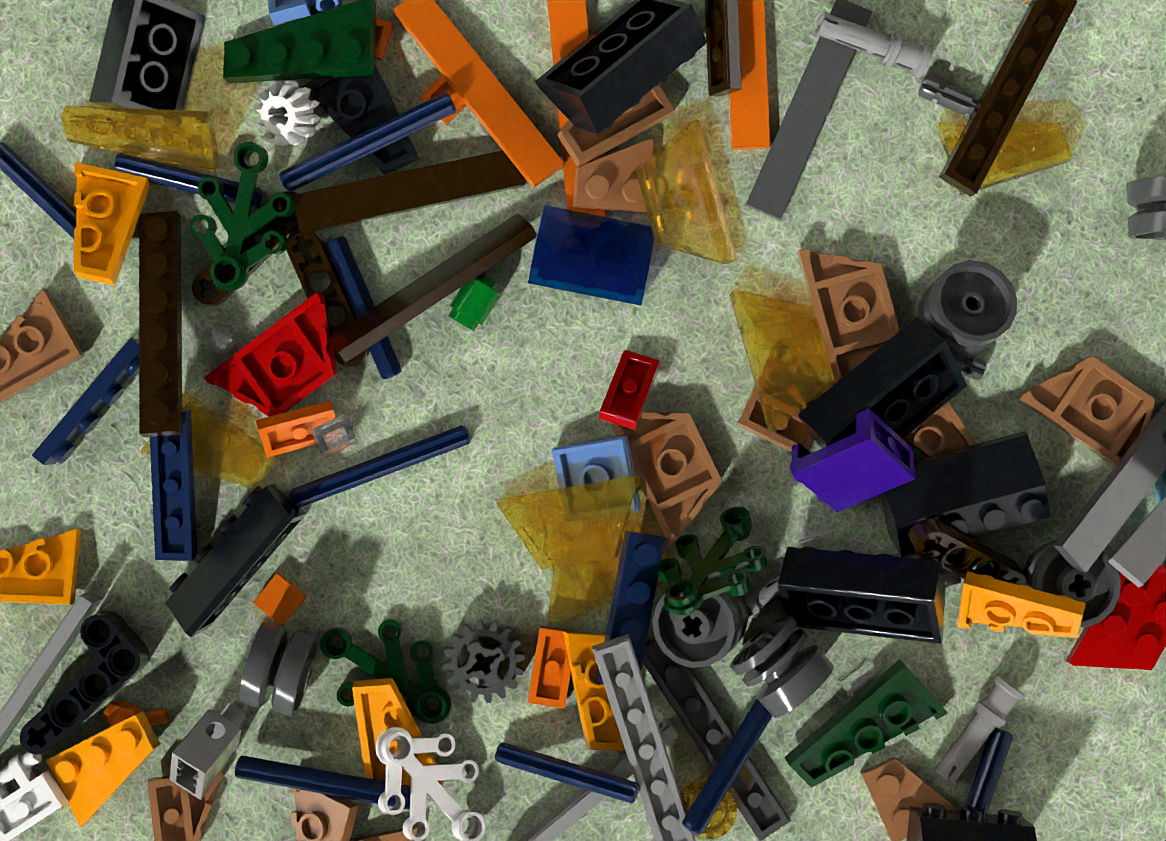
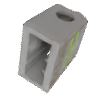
(206, 750)

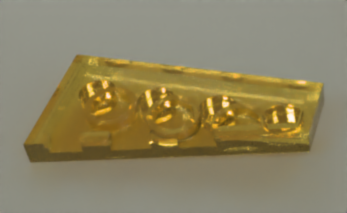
(155, 134)

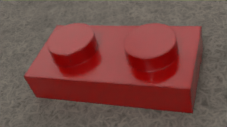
(629, 389)

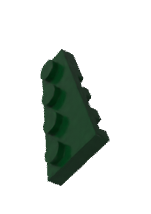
(315, 46)
(878, 713)

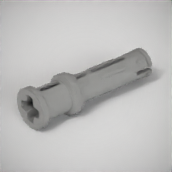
(890, 49)
(989, 714)

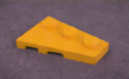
(100, 764)

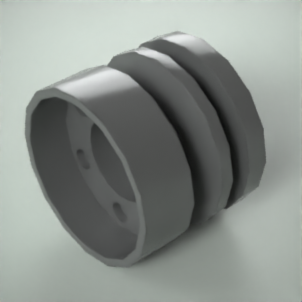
(787, 673)

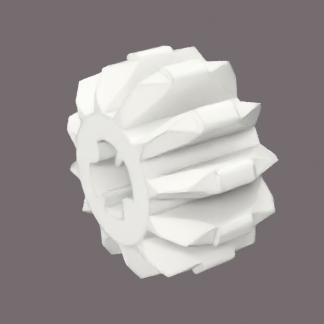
(284, 99)

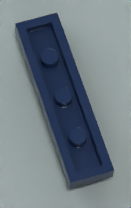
(83, 415)
(174, 494)
(635, 590)

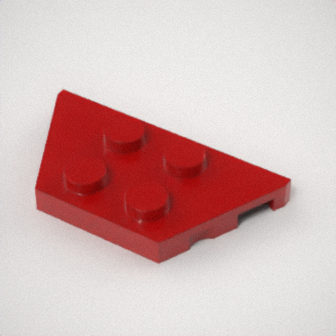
(283, 361)
(1132, 633)

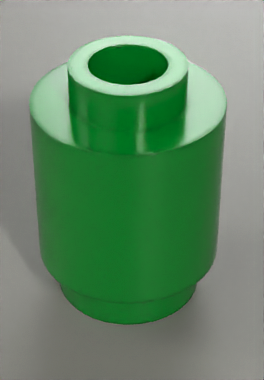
(474, 302)

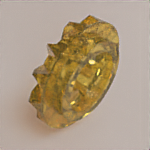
(723, 817)

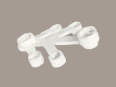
(425, 782)

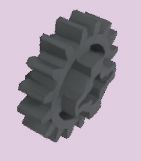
(492, 676)

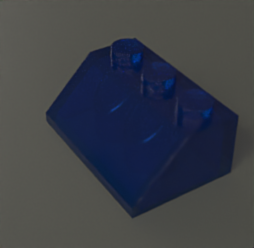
(592, 255)

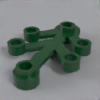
(240, 223)
(687, 595)
(395, 670)

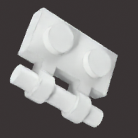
(31, 802)

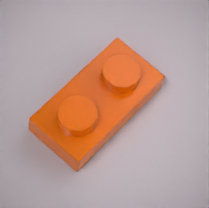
(293, 428)
(550, 669)

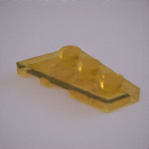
(1025, 151)
(223, 448)

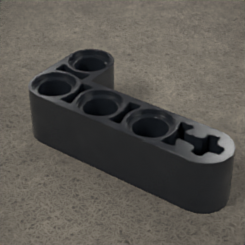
(83, 690)

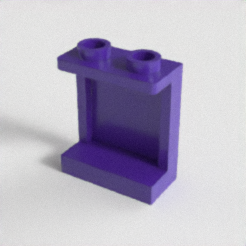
(857, 465)

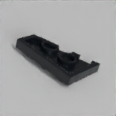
(360, 104)

